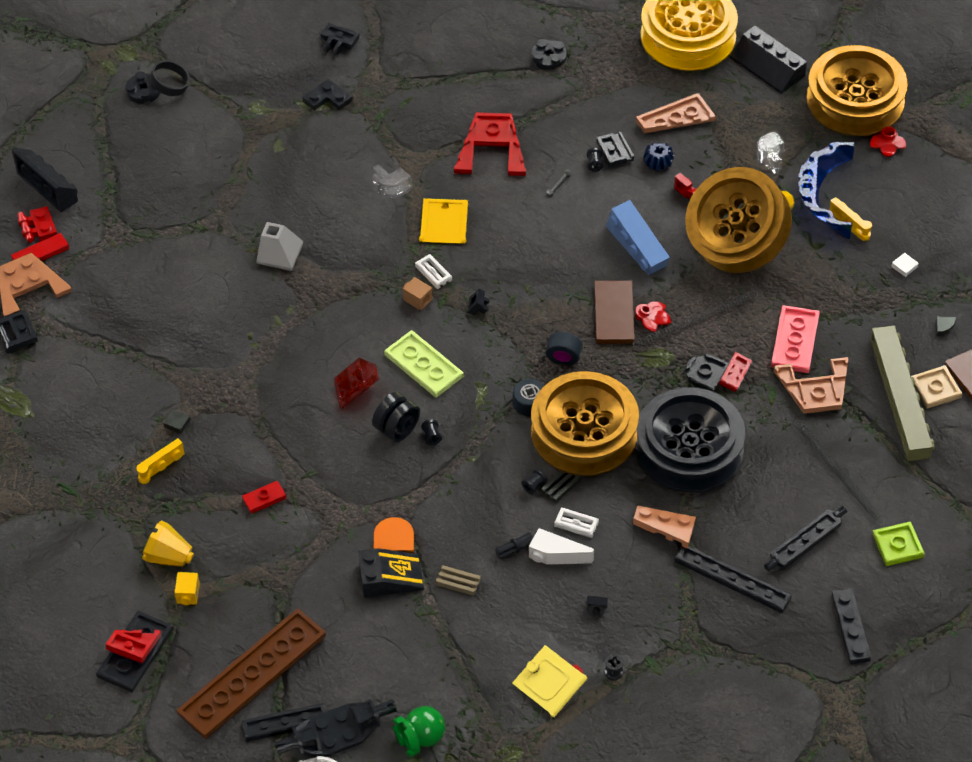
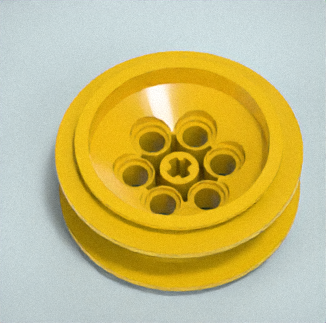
(689, 32)

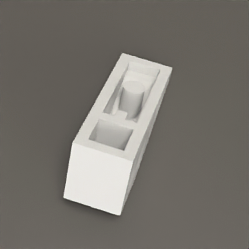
(558, 550)

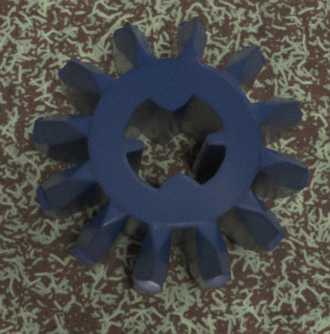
(658, 156)

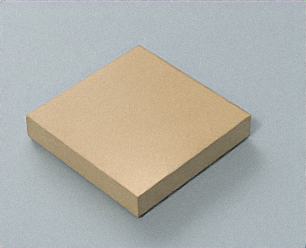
(936, 387)

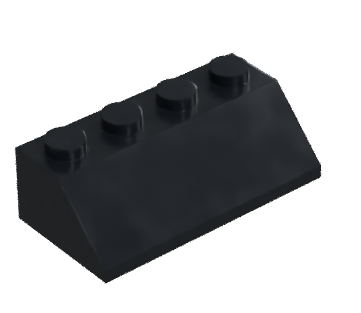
(769, 60)
(44, 179)

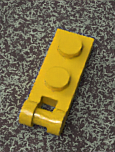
(843, 213)
(160, 461)

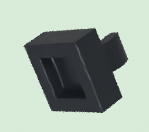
(478, 302)
(596, 601)

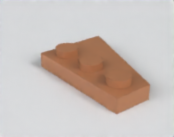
(672, 525)

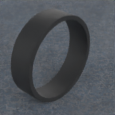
(166, 90)

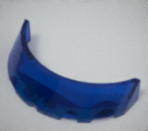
(812, 176)

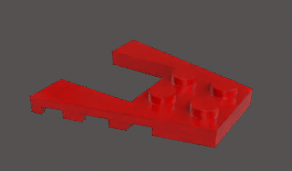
(491, 130)

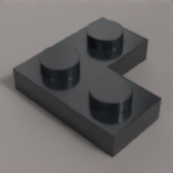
(327, 92)

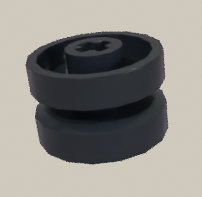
(396, 417)

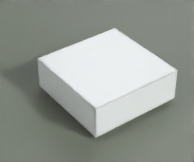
(904, 264)

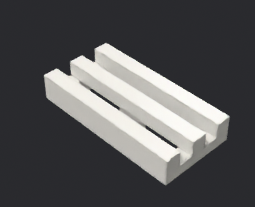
(430, 273)
(574, 525)

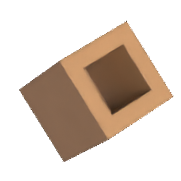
(417, 293)

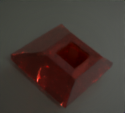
(355, 380)

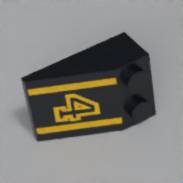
(389, 572)

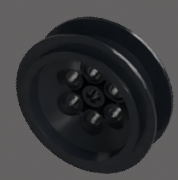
(690, 439)

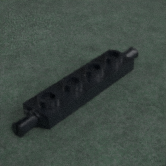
(805, 538)

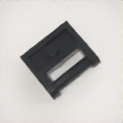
(22, 330)

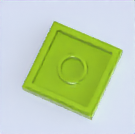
(898, 543)

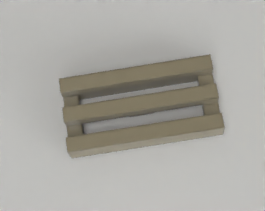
(459, 578)

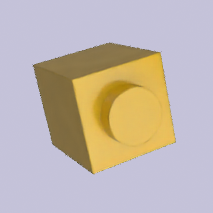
(187, 588)

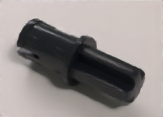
(514, 545)

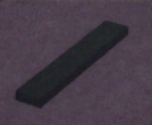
(733, 578)

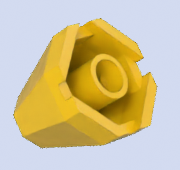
(167, 547)

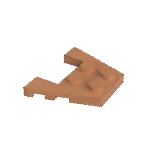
(24, 276)
(816, 393)

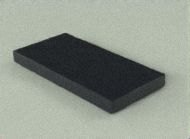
(128, 672)

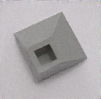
(278, 247)

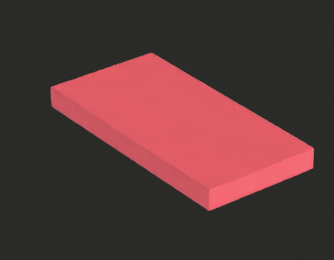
(795, 338)

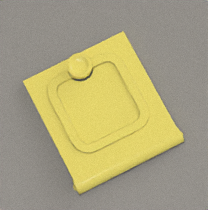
(552, 683)

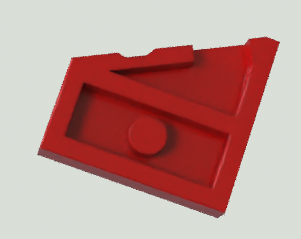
(132, 643)

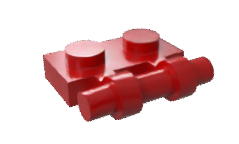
(41, 220)

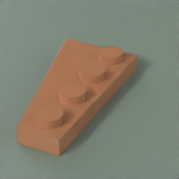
(681, 113)

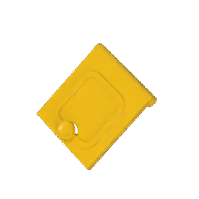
(444, 221)

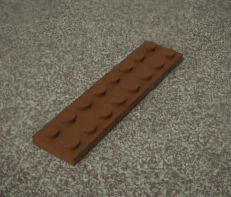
(251, 673)

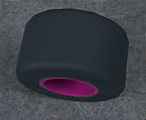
(564, 348)

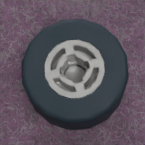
(524, 395)

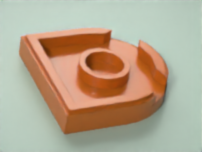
(394, 535)

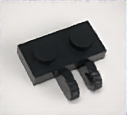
(339, 36)

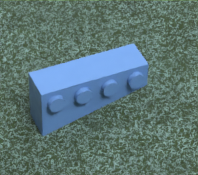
(637, 237)

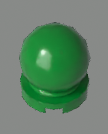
(421, 728)

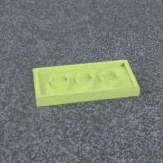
(423, 363)

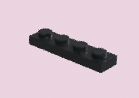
(851, 626)

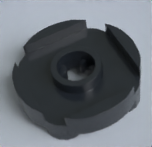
(554, 48)
(138, 81)

